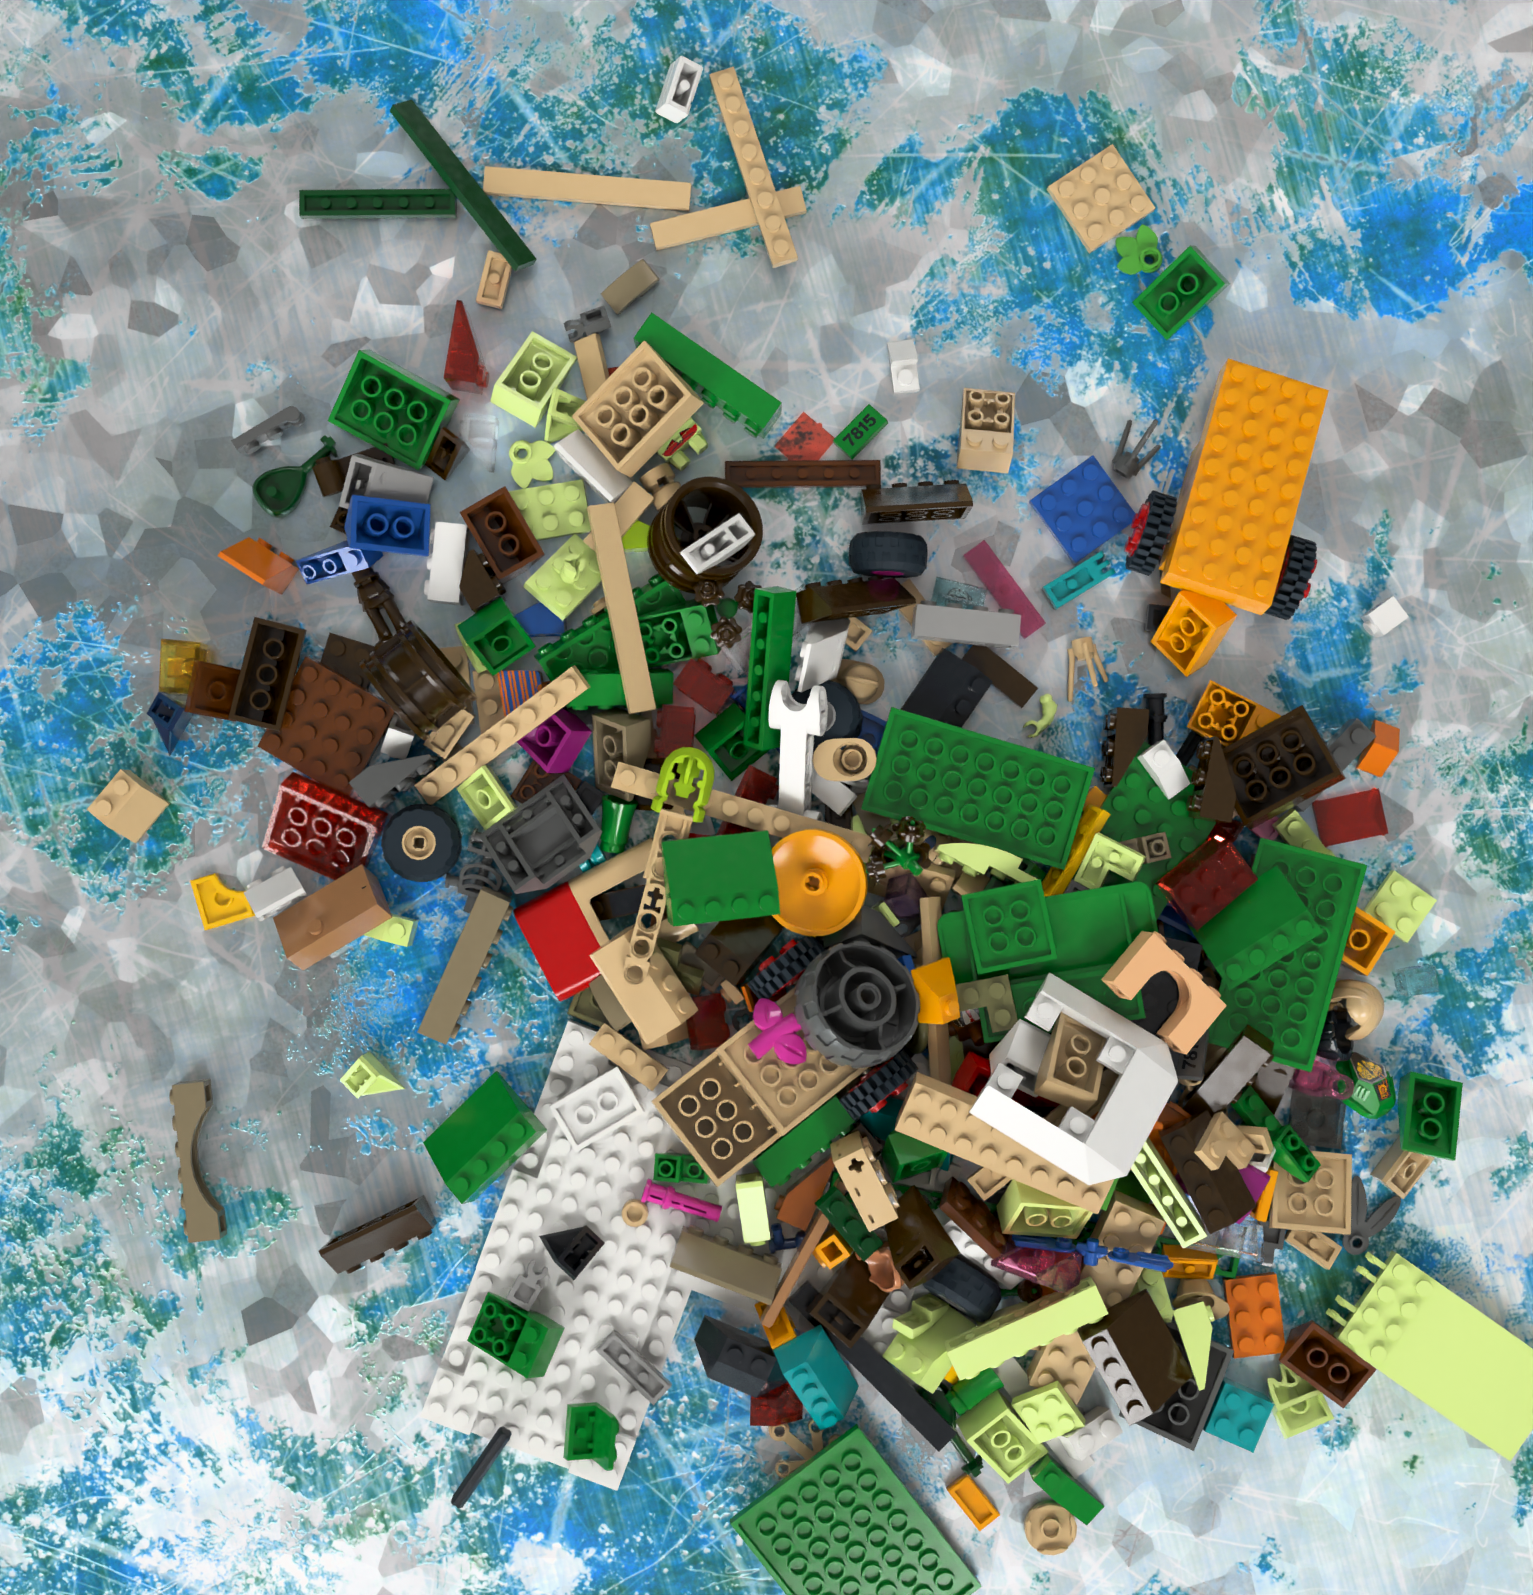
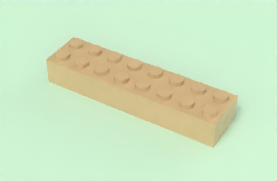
(942, 1119)
(1126, 1225)

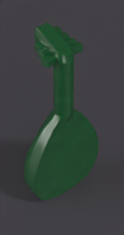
(283, 487)
(940, 1403)

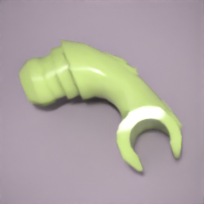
(1048, 712)

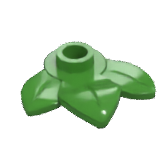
(1136, 249)

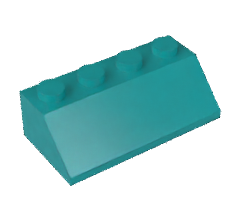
(818, 1376)

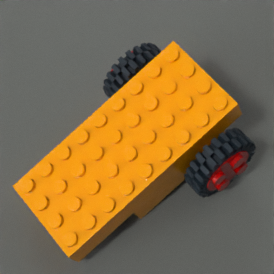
(1239, 498)

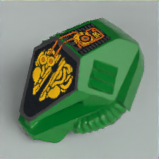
(1373, 1086)

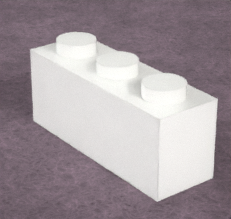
(447, 563)

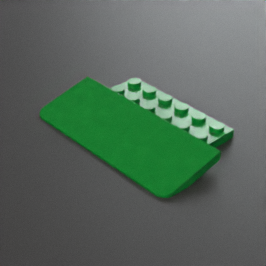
(1089, 937)

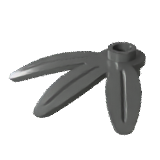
(1375, 1223)

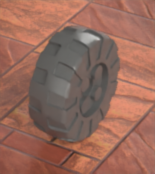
(857, 1004)

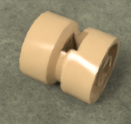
(660, 475)

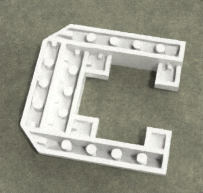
(1084, 1146)

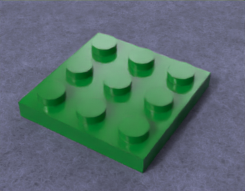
(1009, 926)

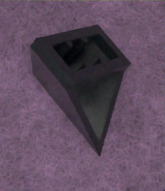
(572, 1248)

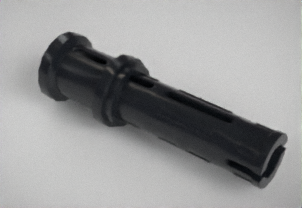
(1157, 716)

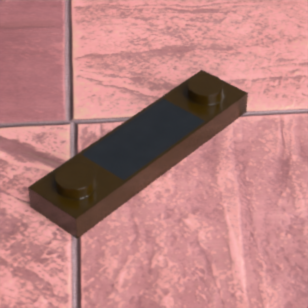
(623, 902)

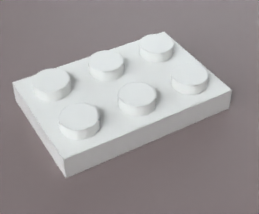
(596, 1108)

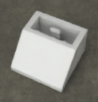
(1022, 1052)

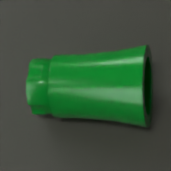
(616, 823)
(969, 1392)

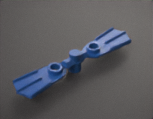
(1093, 1251)

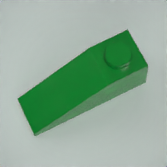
(1065, 1489)

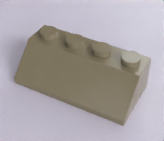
(726, 1264)

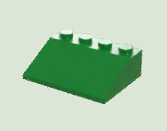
(392, 407)
(719, 878)
(1257, 929)
(483, 1138)

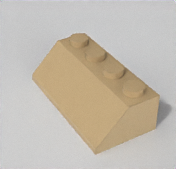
(655, 1004)

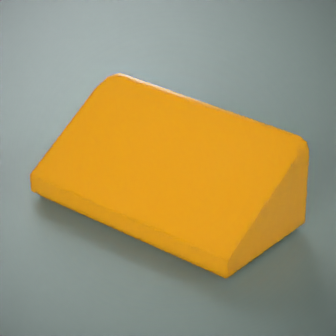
(1189, 1263)

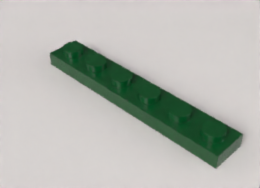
(377, 203)

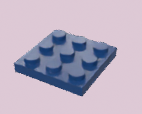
(1083, 509)

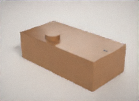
(332, 917)

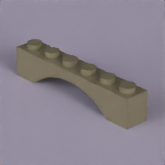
(203, 1212)

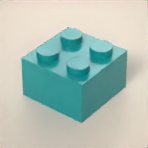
(1238, 1414)

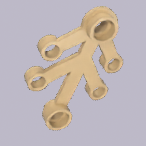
(798, 1446)

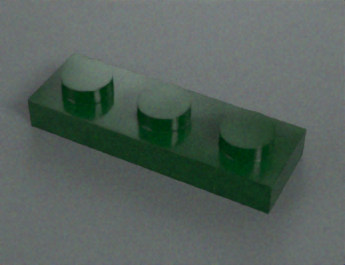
(848, 1223)

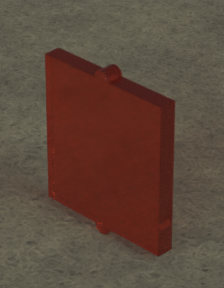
(805, 440)

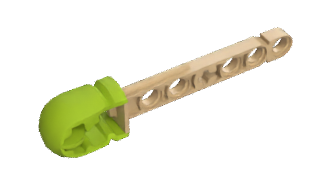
(673, 823)

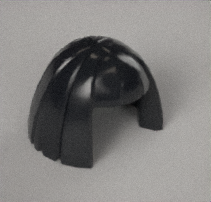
(1333, 1043)

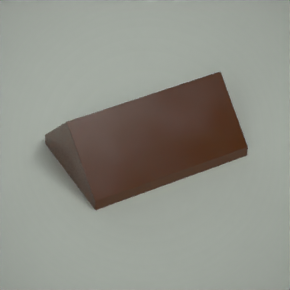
(1325, 1362)

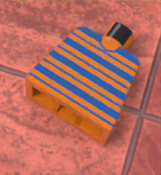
(518, 687)

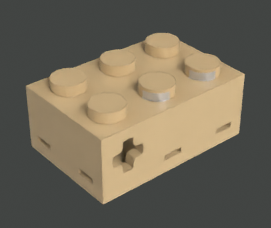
(865, 1180)

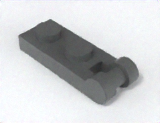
(268, 430)

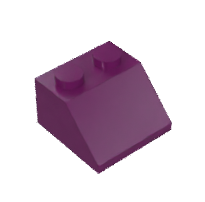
(556, 741)

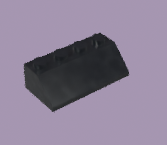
(948, 690)

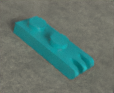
(1077, 581)

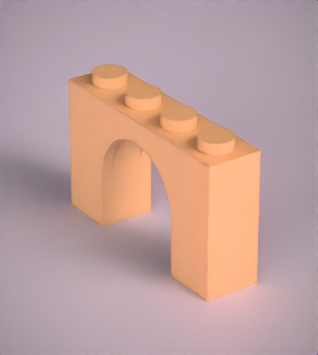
(1197, 1002)

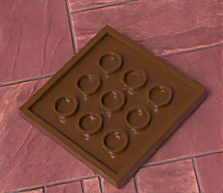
(329, 727)

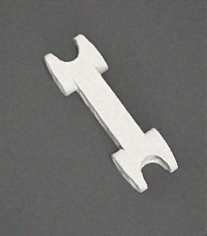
(797, 726)

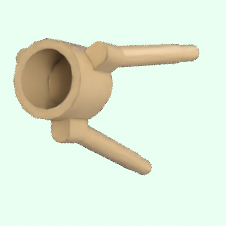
(1084, 651)

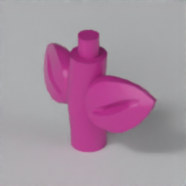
(777, 1033)

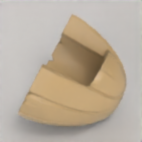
(1363, 1005)

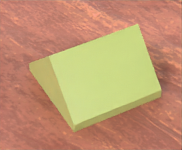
(486, 796)

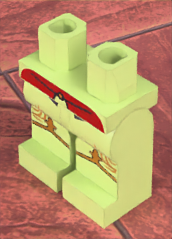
(687, 435)

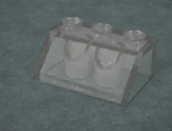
(1236, 1240)

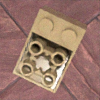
(986, 430)

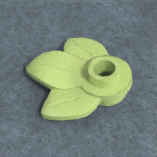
(534, 464)

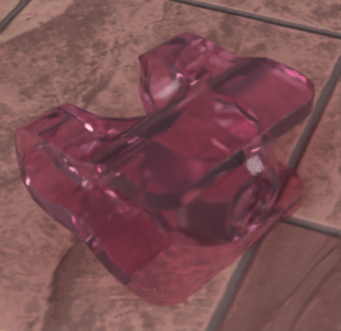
(1321, 1082)

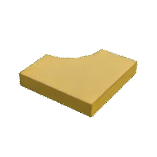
(219, 903)

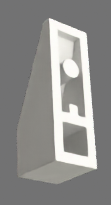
(718, 544)

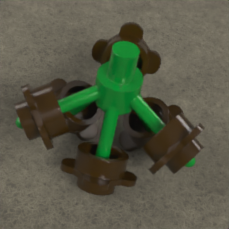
(885, 852)

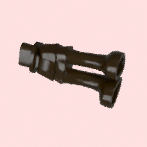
(374, 596)

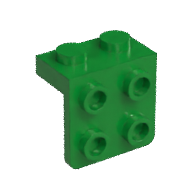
(591, 1434)

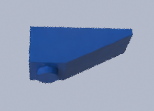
(541, 622)

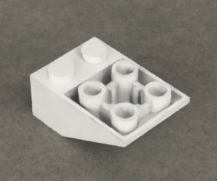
(822, 653)

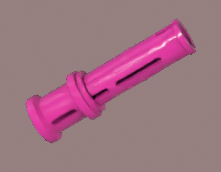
(669, 1198)

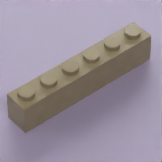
(465, 964)

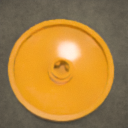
(818, 882)

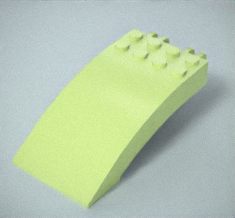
(1442, 1352)

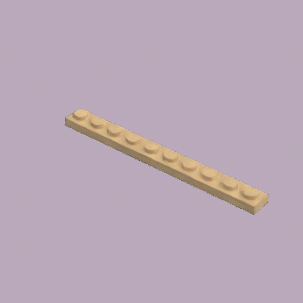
(733, 808)

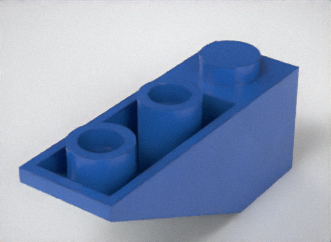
(335, 562)

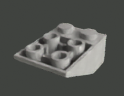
(384, 480)

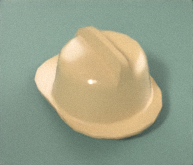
(861, 679)
(850, 764)
(1197, 1290)

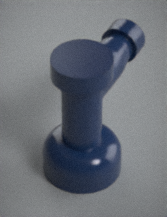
(779, 1243)

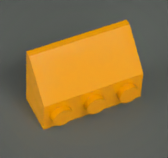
(1192, 630)

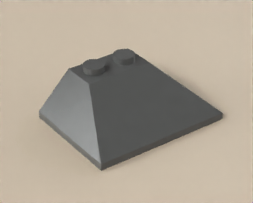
(543, 838)

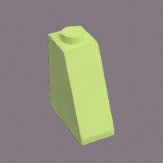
(753, 1208)

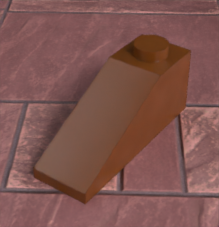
(798, 1201)

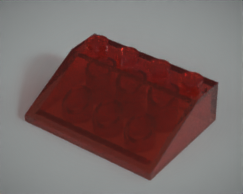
(322, 827)

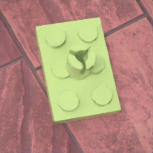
(566, 577)

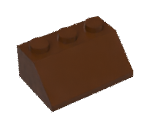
(502, 535)

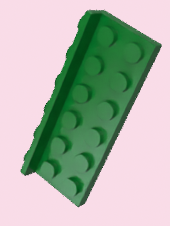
(593, 643)

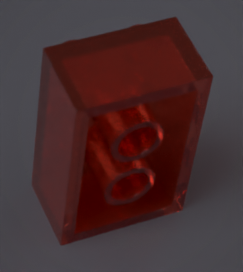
(1207, 881)

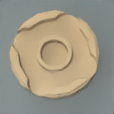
(1050, 1527)

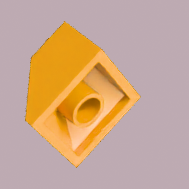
(936, 992)

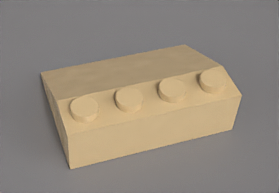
(637, 410)

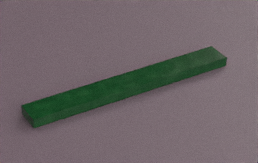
(463, 185)

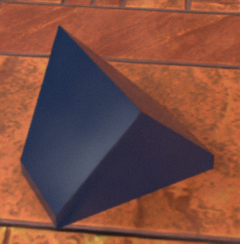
(169, 719)

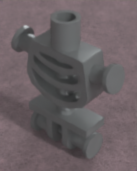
(481, 877)

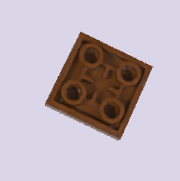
(537, 779)

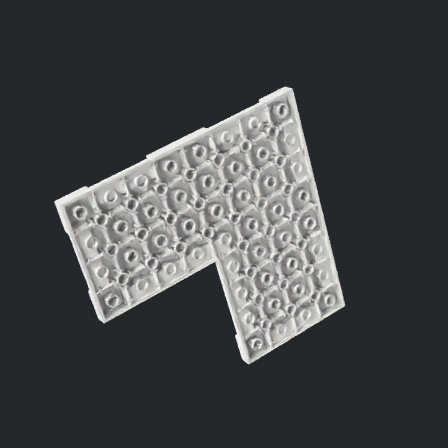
(623, 1285)

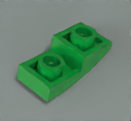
(678, 1168)

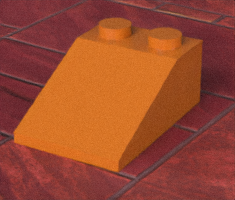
(261, 563)

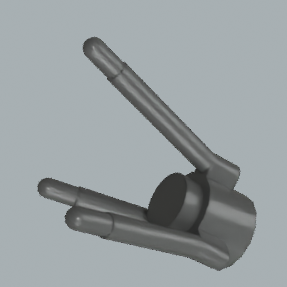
(1126, 464)

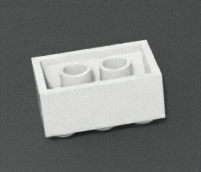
(592, 466)

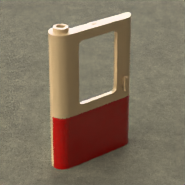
(566, 929)

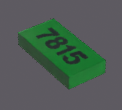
(860, 431)

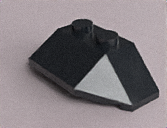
(737, 1358)

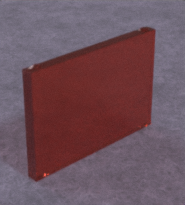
(1350, 817)

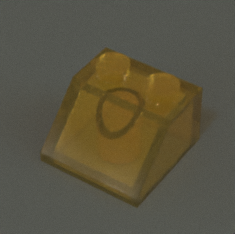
(177, 664)

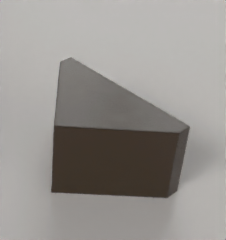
(446, 453)

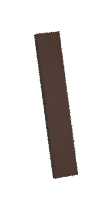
(803, 473)

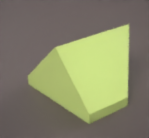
(559, 416)
(369, 1077)

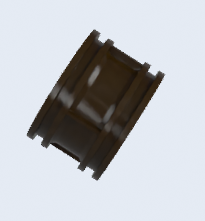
(722, 502)
(417, 680)

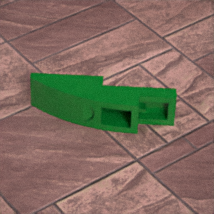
(1290, 1150)

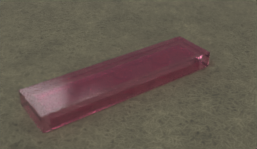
(1003, 587)

